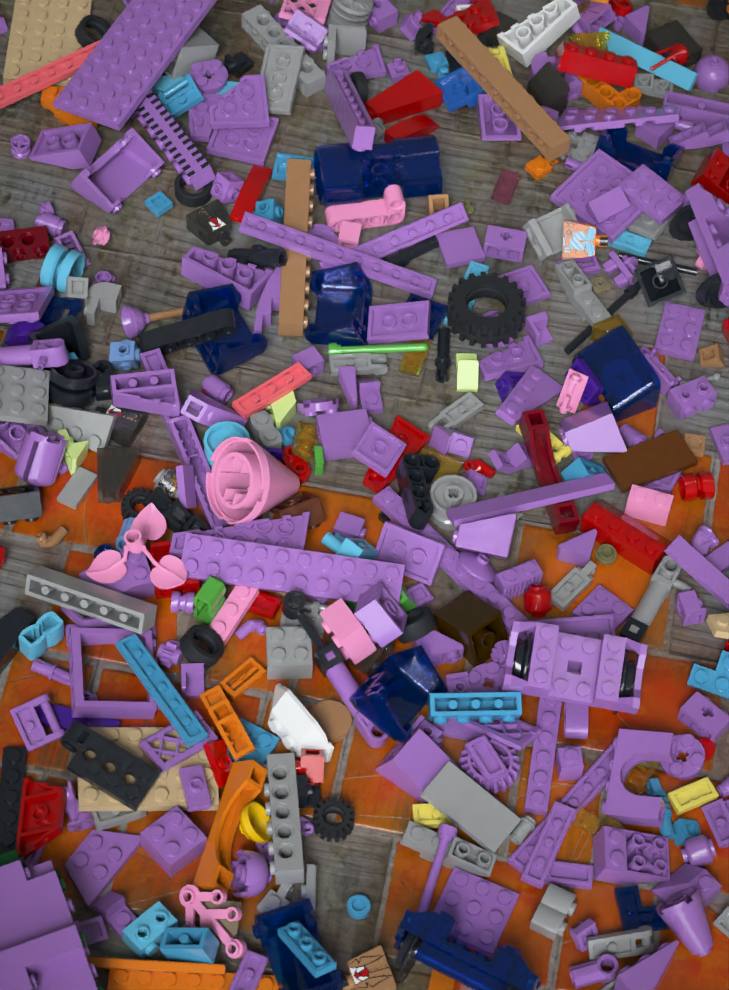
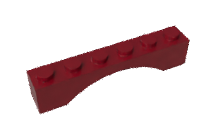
(537, 440)

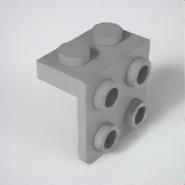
(343, 41)

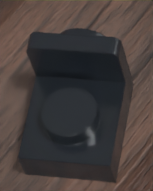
(238, 64)
(307, 793)

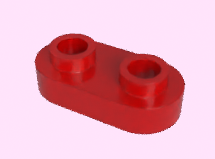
(621, 7)
(295, 463)

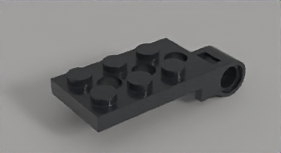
(81, 738)

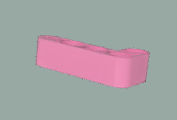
(370, 213)

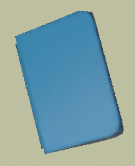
(685, 829)

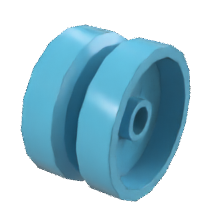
(60, 264)
(218, 433)

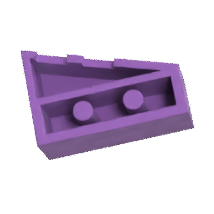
(146, 392)

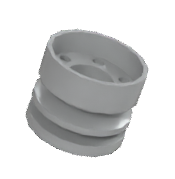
(349, 12)

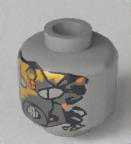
(167, 482)

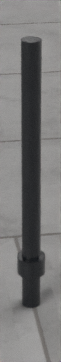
(629, 293)

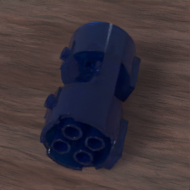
(352, 175)

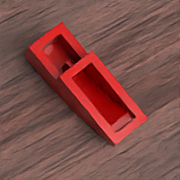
(411, 126)

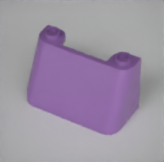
(118, 172)

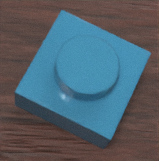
(158, 204)

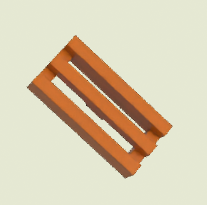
(248, 684)

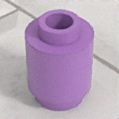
(54, 224)
(217, 389)

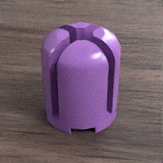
(40, 457)

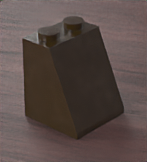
(473, 625)

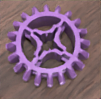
(509, 759)

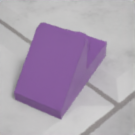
(369, 395)
(451, 441)
(114, 912)

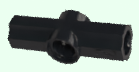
(259, 256)

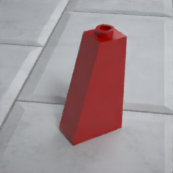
(405, 98)

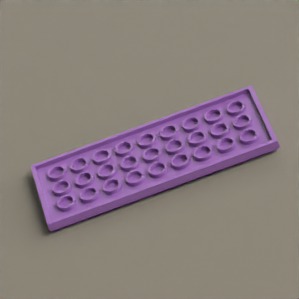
(130, 59)

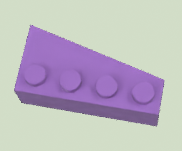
(211, 271)

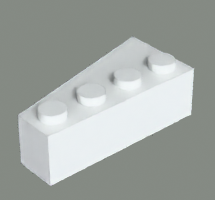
(539, 30)

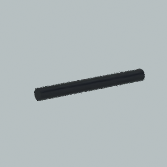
(645, 261)

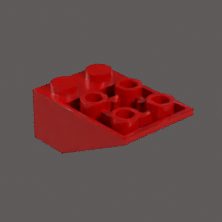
(714, 175)

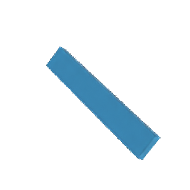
(161, 690)

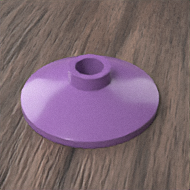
(477, 565)

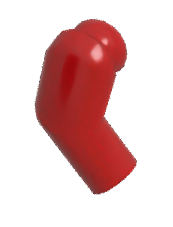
(480, 467)

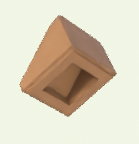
(711, 356)

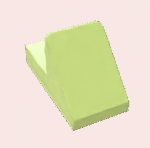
(466, 372)
(75, 452)

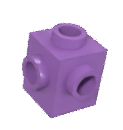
(226, 187)

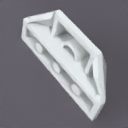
(295, 724)

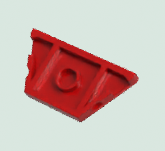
(39, 816)

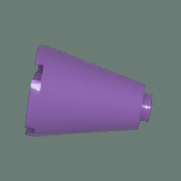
(688, 920)

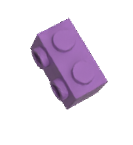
(691, 398)

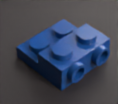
(459, 89)

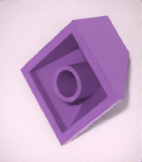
(689, 877)

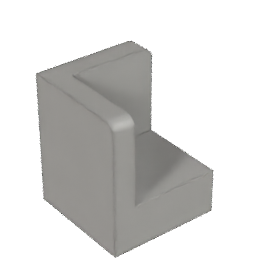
(76, 288)

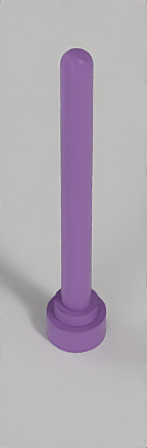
(446, 834)

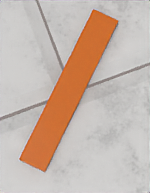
(157, 966)

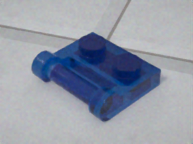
(57, 308)

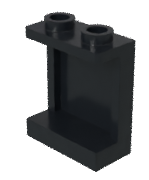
(67, 329)

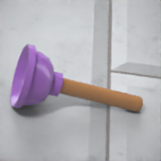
(135, 320)

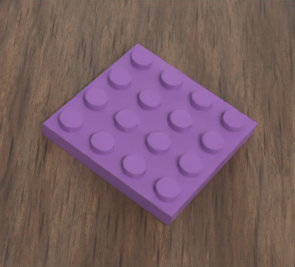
(590, 181)

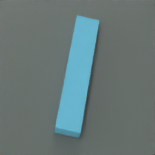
(646, 58)

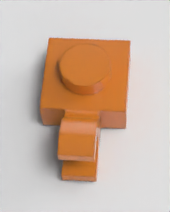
(540, 167)

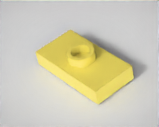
(692, 795)

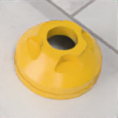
(254, 823)

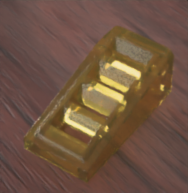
(650, 772)

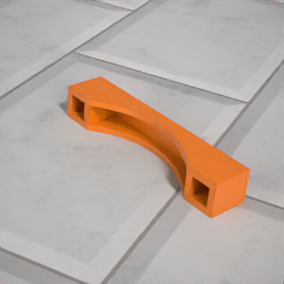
(241, 788)

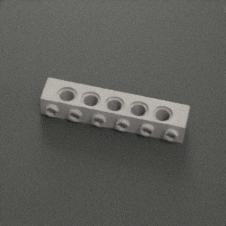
(265, 30)
(288, 869)

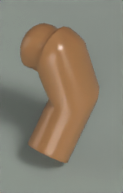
(52, 540)

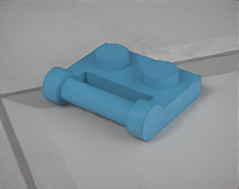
(184, 99)

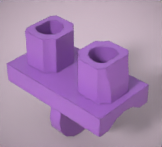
(615, 264)

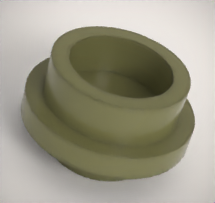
(606, 554)

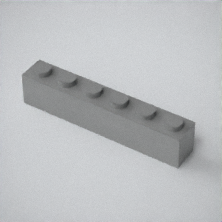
(91, 599)

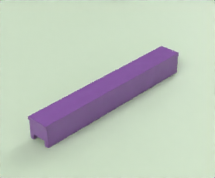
(697, 108)

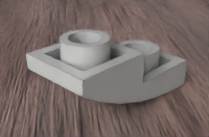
(652, 86)

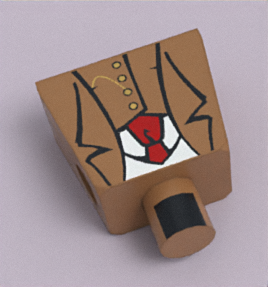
(369, 972)

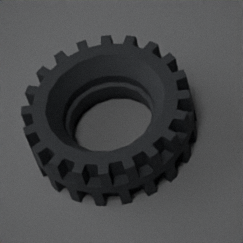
(486, 329)

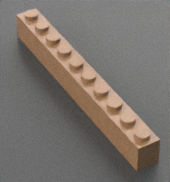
(503, 88)
(293, 274)

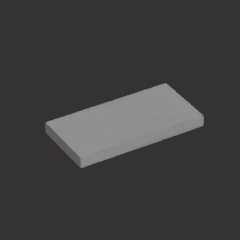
(281, 75)
(470, 807)

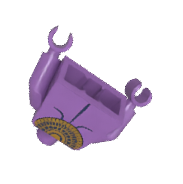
(594, 16)

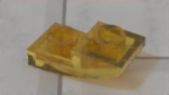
(414, 361)
(303, 441)
(591, 824)

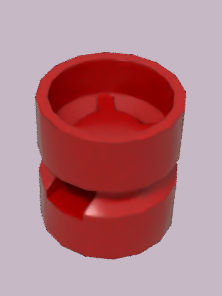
(696, 486)

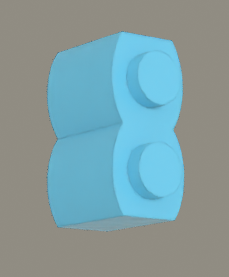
(42, 635)

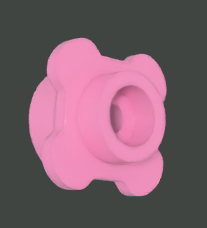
(101, 235)

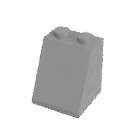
(196, 49)

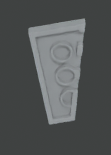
(81, 424)

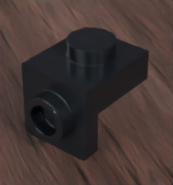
(423, 39)

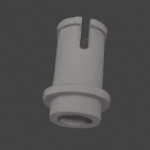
(522, 830)

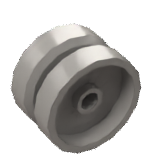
(448, 493)

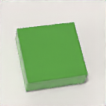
(318, 460)

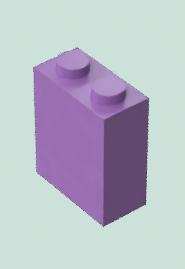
(341, 432)

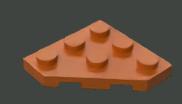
(47, 98)

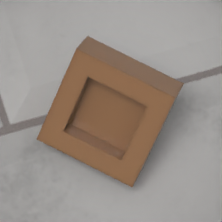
(695, 443)

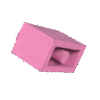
(648, 505)

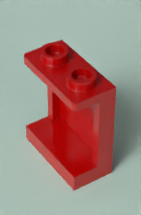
(158, 550)

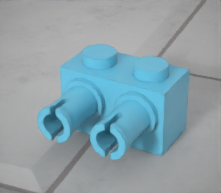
(350, 546)

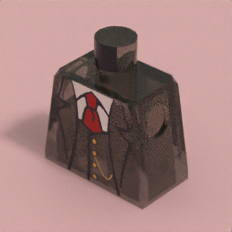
(210, 224)
(127, 424)

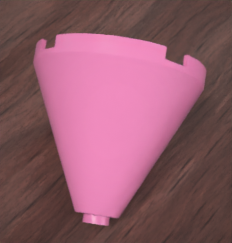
(247, 481)

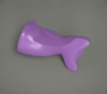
(704, 540)
(78, 819)

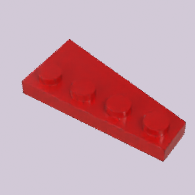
(415, 441)

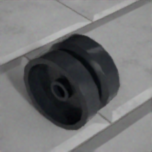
(72, 383)

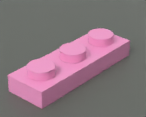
(233, 611)

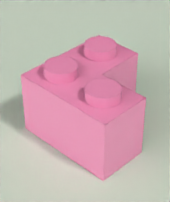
(347, 632)

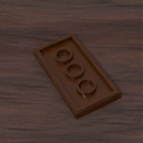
(650, 461)

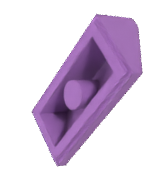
(608, 205)

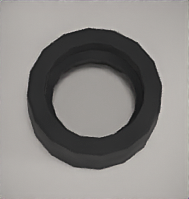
(94, 22)
(188, 199)
(418, 624)
(206, 636)

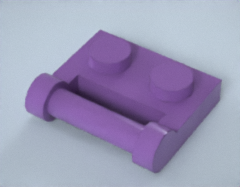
(30, 725)

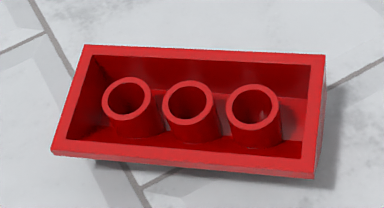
(596, 64)
(628, 537)

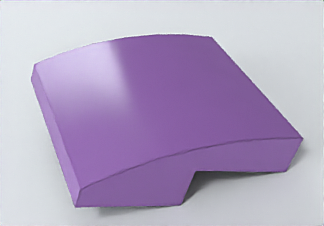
(718, 819)

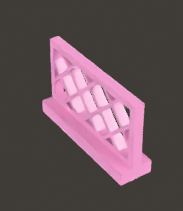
(319, 12)

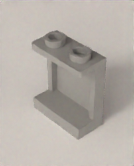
(547, 231)

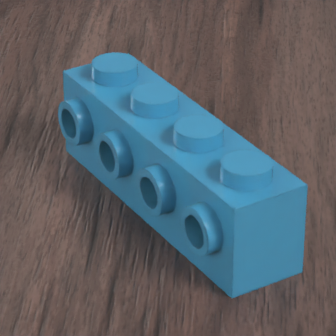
(474, 706)

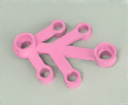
(209, 917)

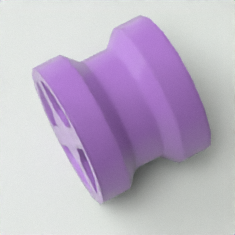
(20, 146)

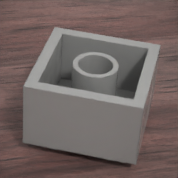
(288, 653)

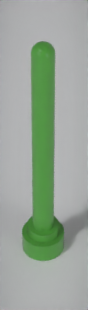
(390, 348)

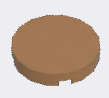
(333, 719)

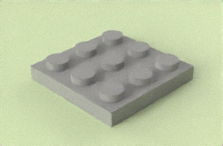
(24, 395)

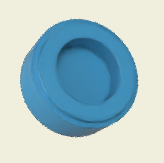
(358, 906)

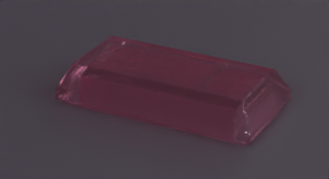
(505, 187)

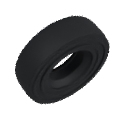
(360, 83)

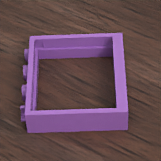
(104, 709)

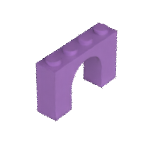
(631, 749)

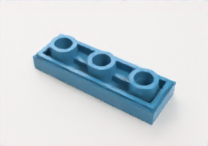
(307, 949)

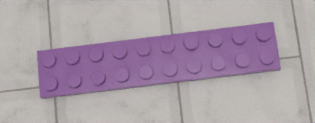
(287, 569)

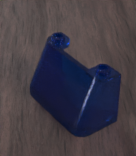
(633, 156)
(341, 306)
(232, 350)
(624, 372)
(398, 692)
(286, 967)

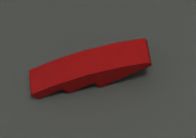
(251, 192)

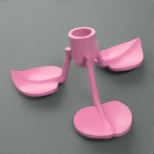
(151, 525)

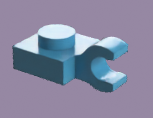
(437, 63)

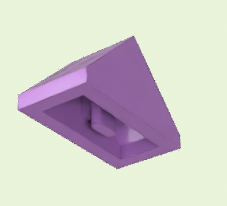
(636, 23)
(654, 134)
(577, 550)

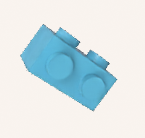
(146, 932)

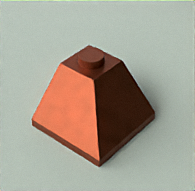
(301, 503)

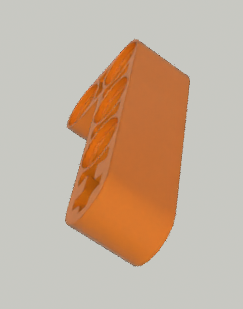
(604, 95)

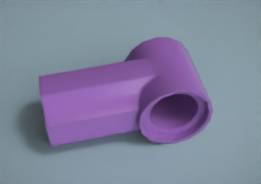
(591, 972)

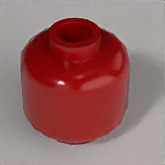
(537, 600)

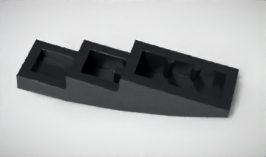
(176, 516)

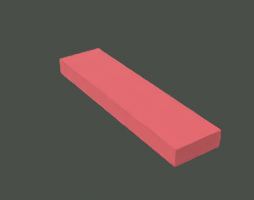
(271, 390)

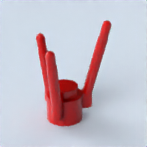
(678, 53)

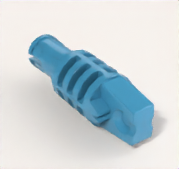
(654, 790)

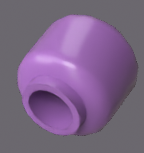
(698, 851)

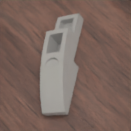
(580, 292)
(458, 853)

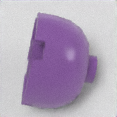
(712, 72)
(250, 874)

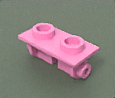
(572, 392)

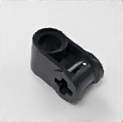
(102, 384)

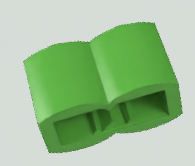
(209, 600)

